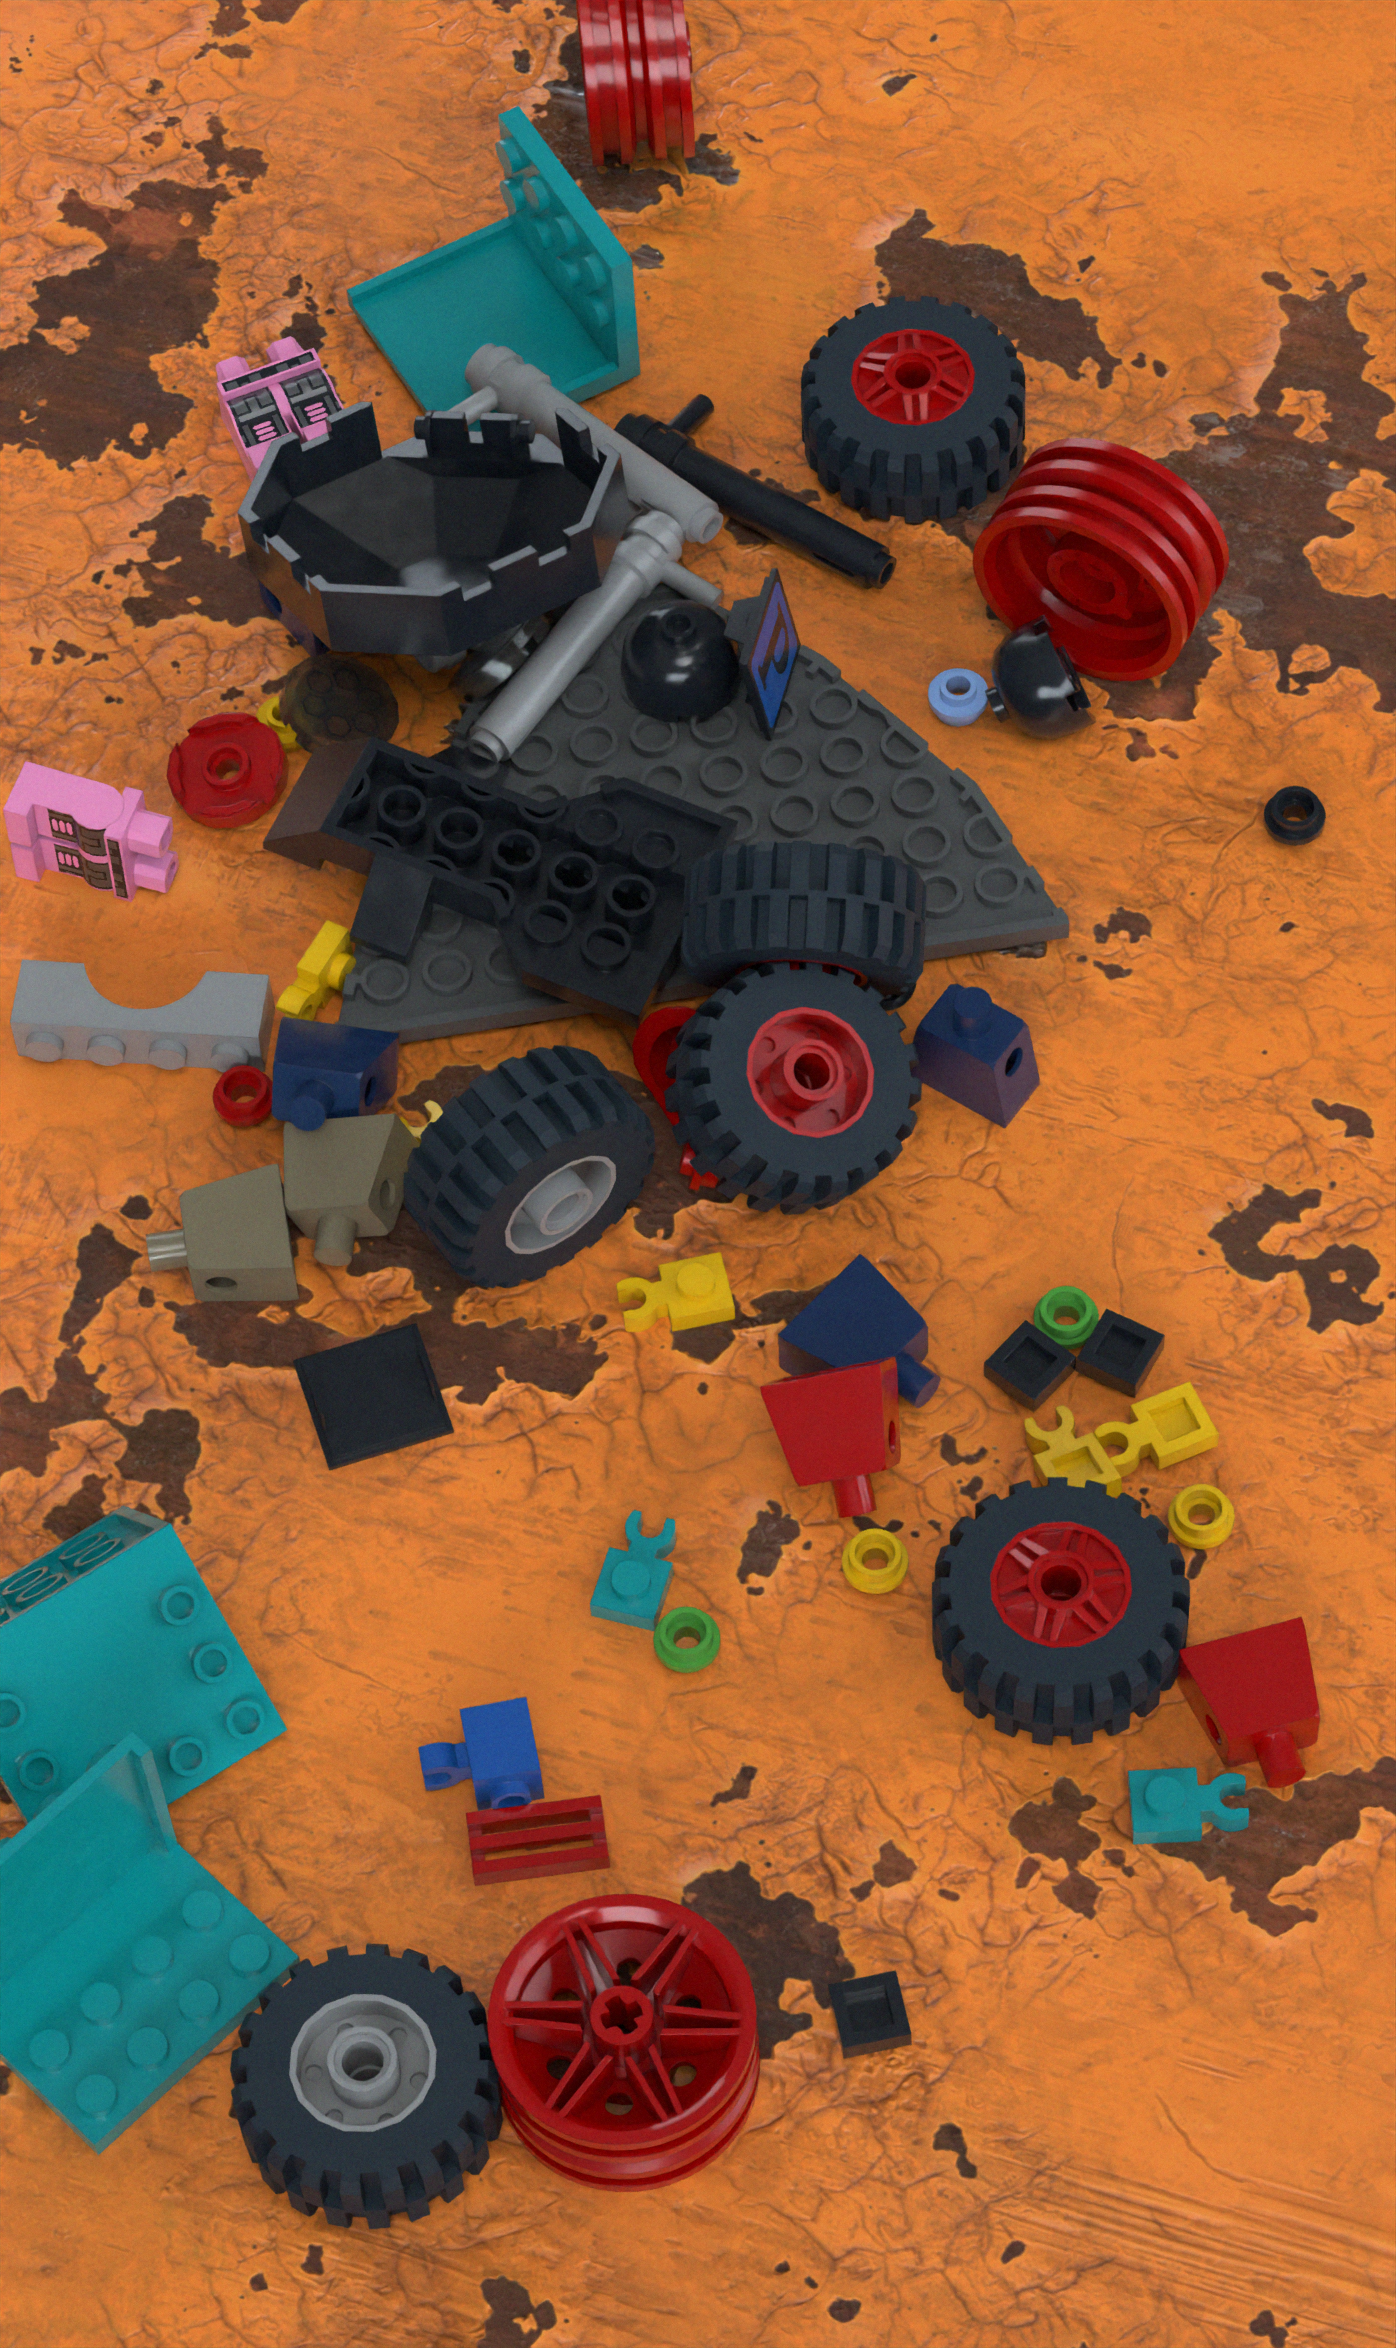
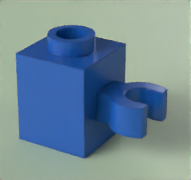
(496, 1756)

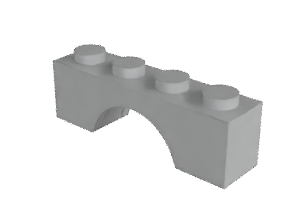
(213, 1026)

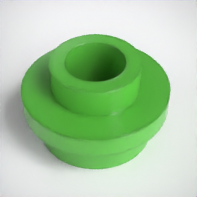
(1066, 1302)
(686, 1623)

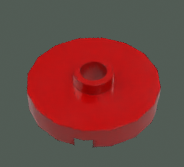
(213, 749)

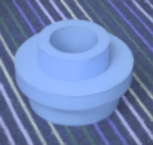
(958, 709)

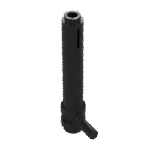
(756, 502)

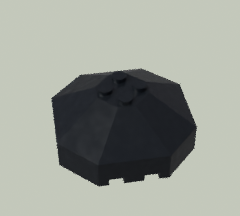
(434, 534)

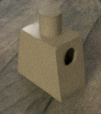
(345, 1180)
(232, 1240)

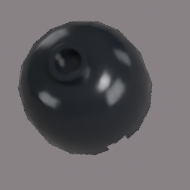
(680, 662)
(1037, 684)

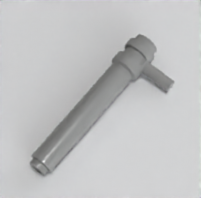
(510, 386)
(638, 565)

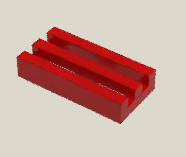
(536, 1816)

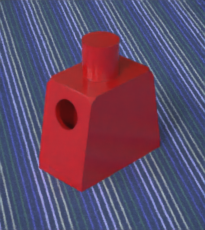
(839, 1428)
(1255, 1698)

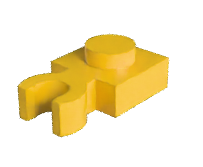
(319, 973)
(689, 1292)
(1163, 1426)
(1066, 1456)

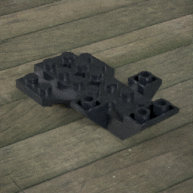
(450, 838)

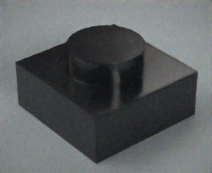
(1120, 1353)
(1029, 1366)
(869, 2014)

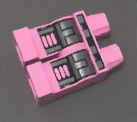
(274, 399)
(88, 833)

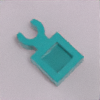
(636, 1580)
(1172, 1805)

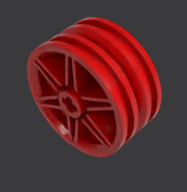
(636, 77)
(1107, 553)
(670, 2126)

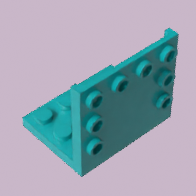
(537, 282)
(118, 1642)
(119, 1949)

